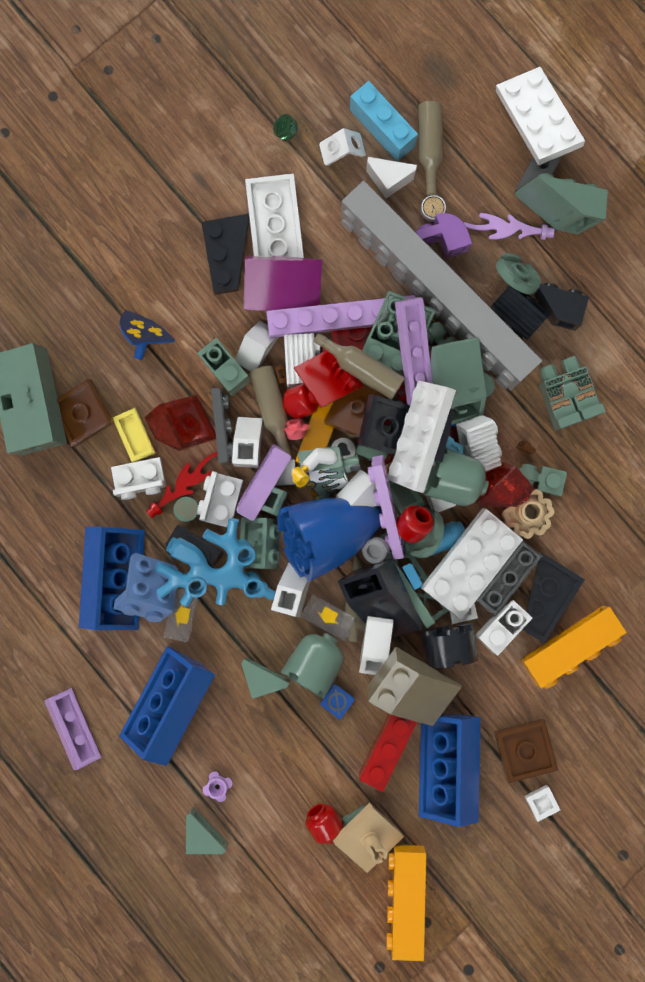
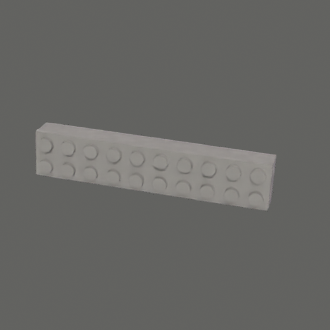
(437, 284)

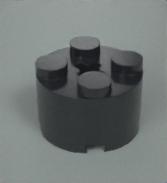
(450, 646)

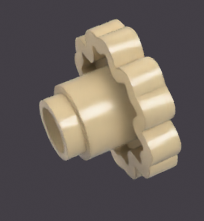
(529, 517)

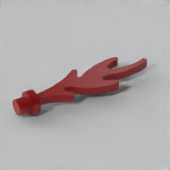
(183, 481)

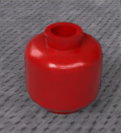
(299, 402)
(414, 523)
(323, 823)

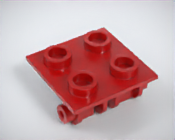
(326, 378)

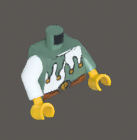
(324, 470)

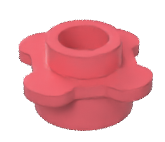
(296, 429)

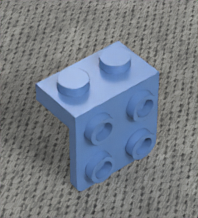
(140, 593)

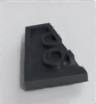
(225, 250)
(550, 596)

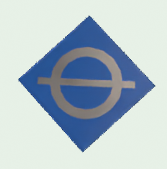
(337, 701)

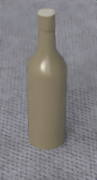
(430, 141)
(363, 367)
(271, 404)

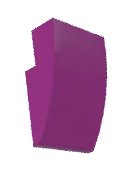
(281, 282)

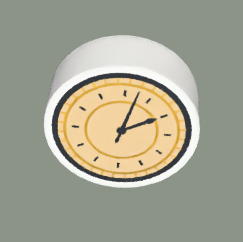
(431, 206)

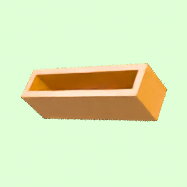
(573, 646)
(408, 902)

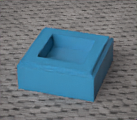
(412, 576)

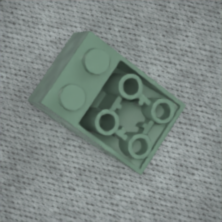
(565, 203)
(384, 340)
(460, 368)

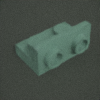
(264, 538)

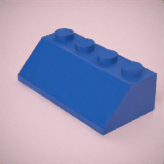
(105, 576)
(166, 706)
(450, 770)

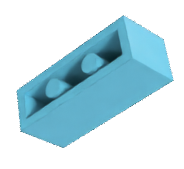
(383, 121)

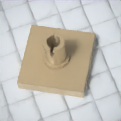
(368, 838)

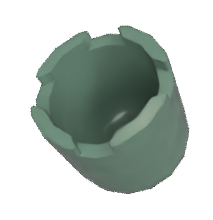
(457, 479)
(315, 663)

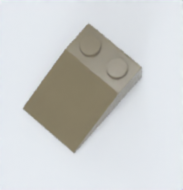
(411, 689)

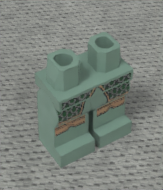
(570, 395)

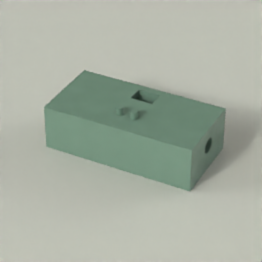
(29, 401)

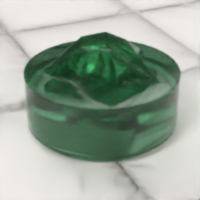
(285, 127)

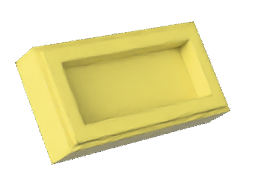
(134, 435)

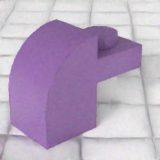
(449, 232)

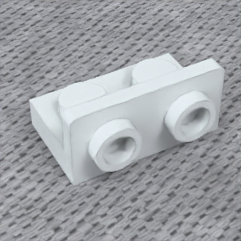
(138, 477)
(220, 499)

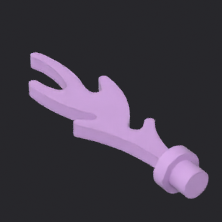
(507, 229)

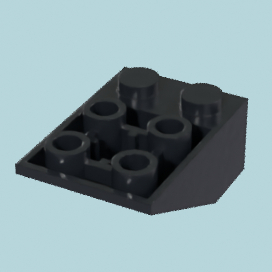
(381, 593)

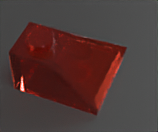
(181, 423)
(506, 487)

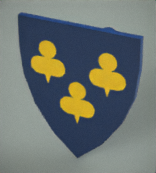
(142, 331)

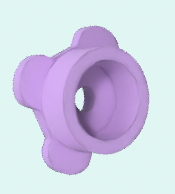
(218, 794)

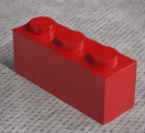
(386, 751)

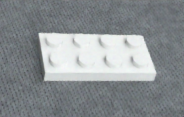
(539, 116)
(274, 216)
(421, 435)
(471, 563)

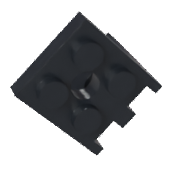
(372, 432)

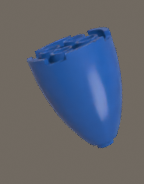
(325, 533)

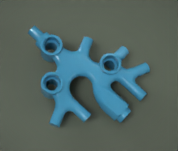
(223, 578)

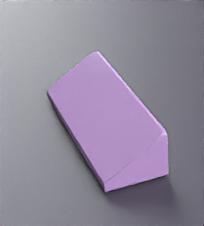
(263, 482)
(72, 729)

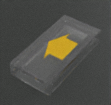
(329, 617)
(181, 620)

